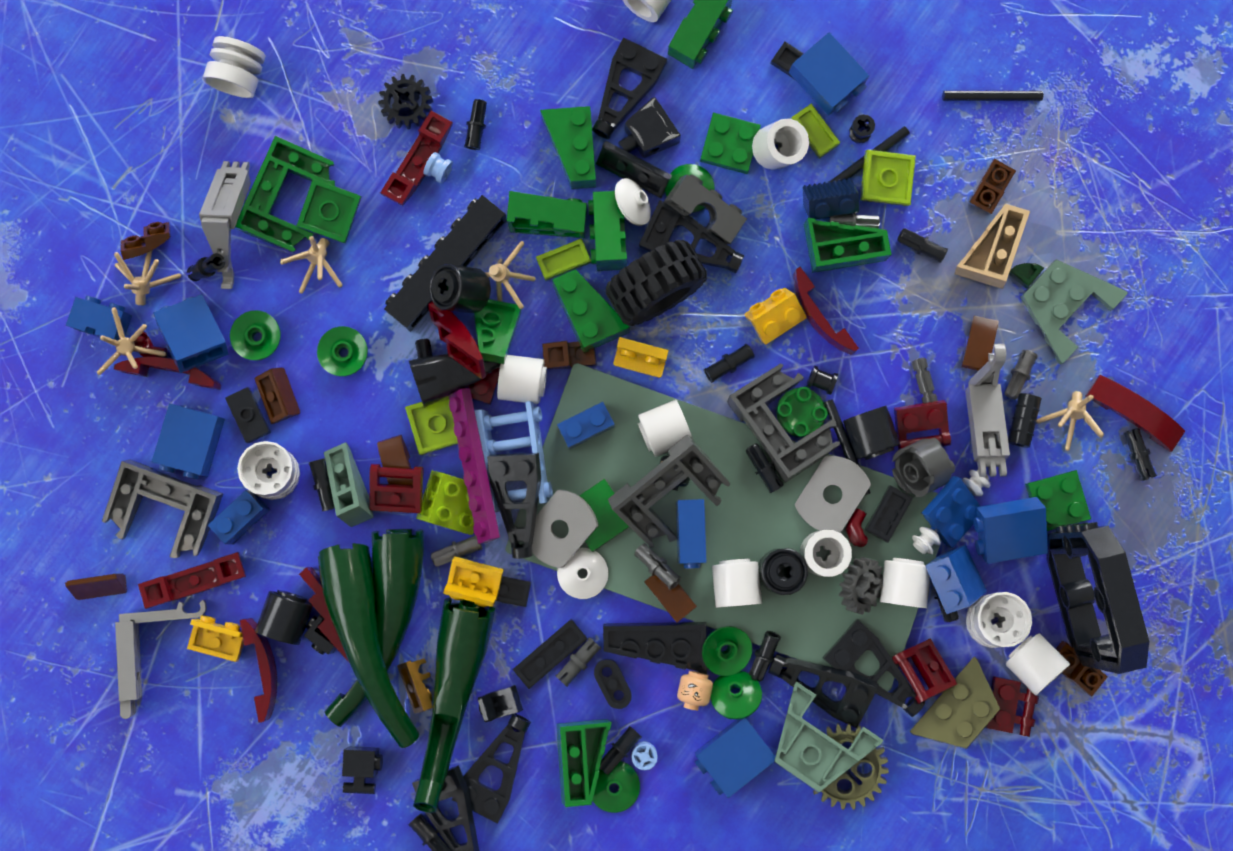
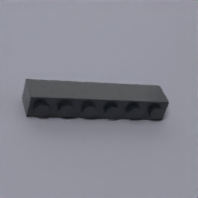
(457, 248)

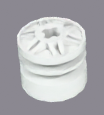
(234, 67)
(259, 460)
(1013, 617)

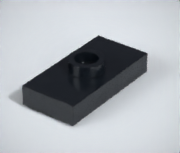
(247, 415)
(888, 513)

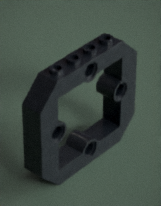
(1115, 595)

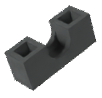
(724, 218)

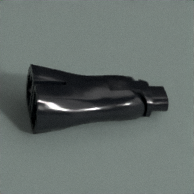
(442, 376)

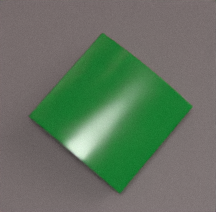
(608, 521)

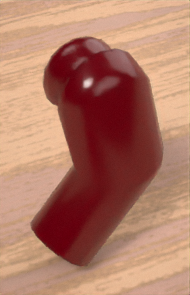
(145, 342)
(854, 529)

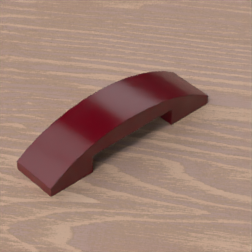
(410, 173)
(840, 340)
(196, 377)
(1137, 411)
(192, 580)
(264, 702)

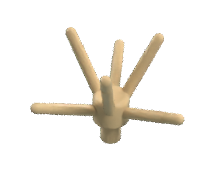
(316, 256)
(502, 274)
(141, 285)
(125, 345)
(1076, 410)

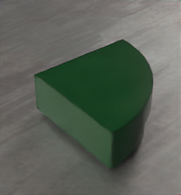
(1026, 273)

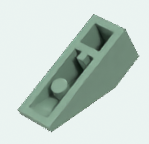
(347, 486)

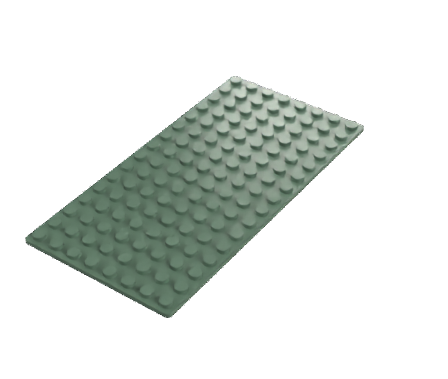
(740, 527)

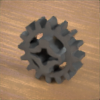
(861, 585)

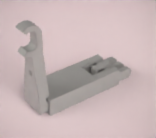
(222, 211)
(988, 416)
(129, 651)

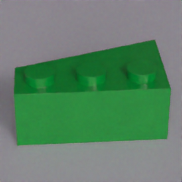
(699, 30)
(573, 142)
(546, 215)
(608, 232)
(844, 246)
(587, 312)
(580, 757)

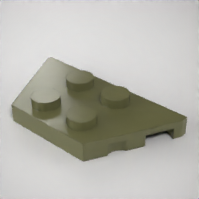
(961, 710)

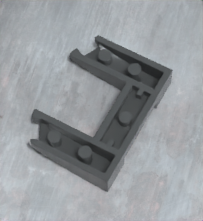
(751, 407)
(139, 480)
(635, 502)

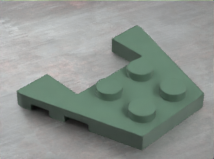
(1058, 295)
(813, 754)

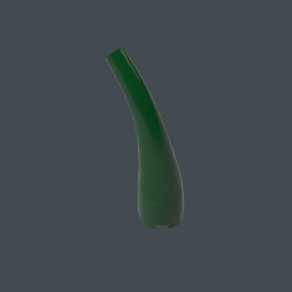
(396, 579)
(351, 604)
(459, 656)

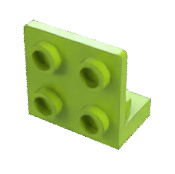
(447, 503)

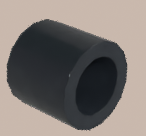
(460, 288)
(872, 433)
(769, 571)
(284, 617)

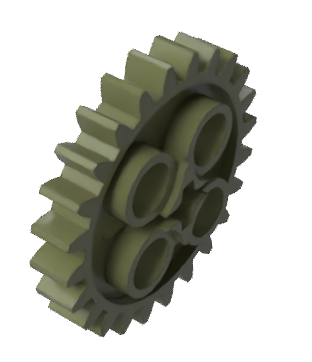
(869, 780)

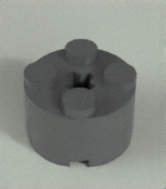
(922, 467)

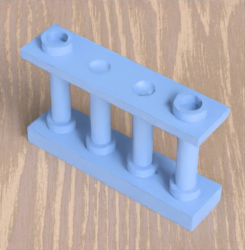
(489, 447)

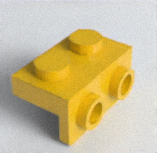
(775, 315)
(473, 582)
(216, 639)

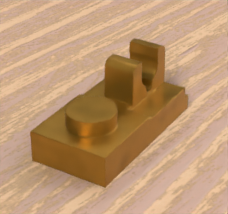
(418, 694)

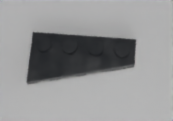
(665, 643)

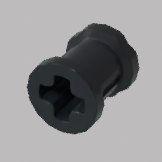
(861, 121)
(822, 380)

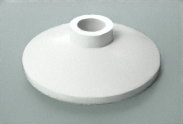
(632, 202)
(584, 587)

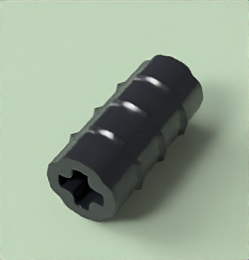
(1024, 420)

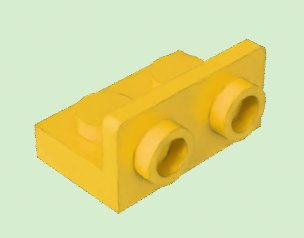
(640, 357)

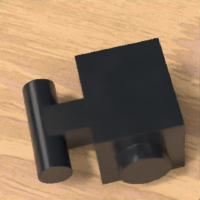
(361, 763)

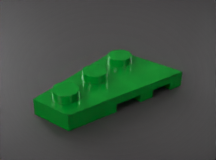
(495, 329)

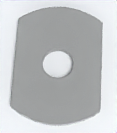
(838, 472)
(581, 523)

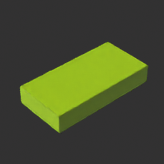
(820, 135)
(563, 259)

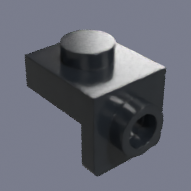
(319, 640)
(499, 703)

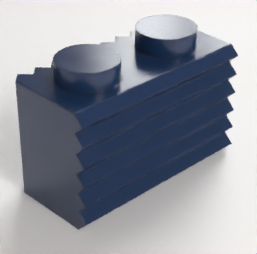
(830, 199)

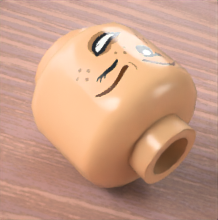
(694, 690)

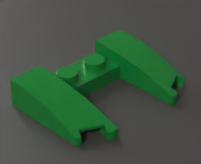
(255, 214)

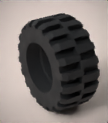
(656, 282)

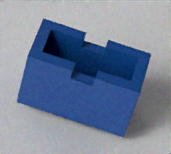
(95, 318)
(586, 425)
(238, 517)

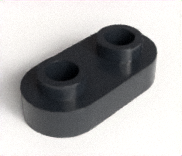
(612, 683)

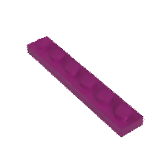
(473, 466)

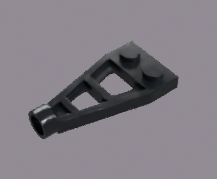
(639, 61)
(662, 227)
(517, 468)
(849, 649)
(855, 699)
(457, 788)
(484, 799)

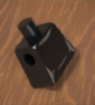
(649, 130)

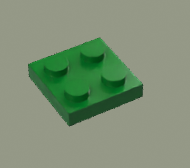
(729, 143)
(329, 211)
(1062, 498)

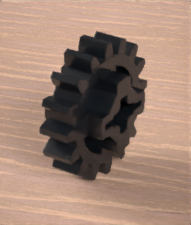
(399, 109)

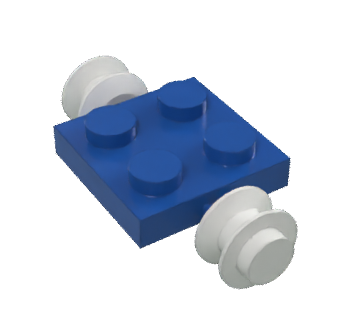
(951, 512)

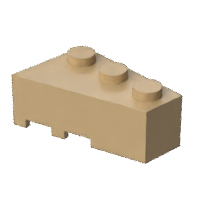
(995, 250)

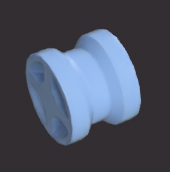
(438, 167)
(643, 760)

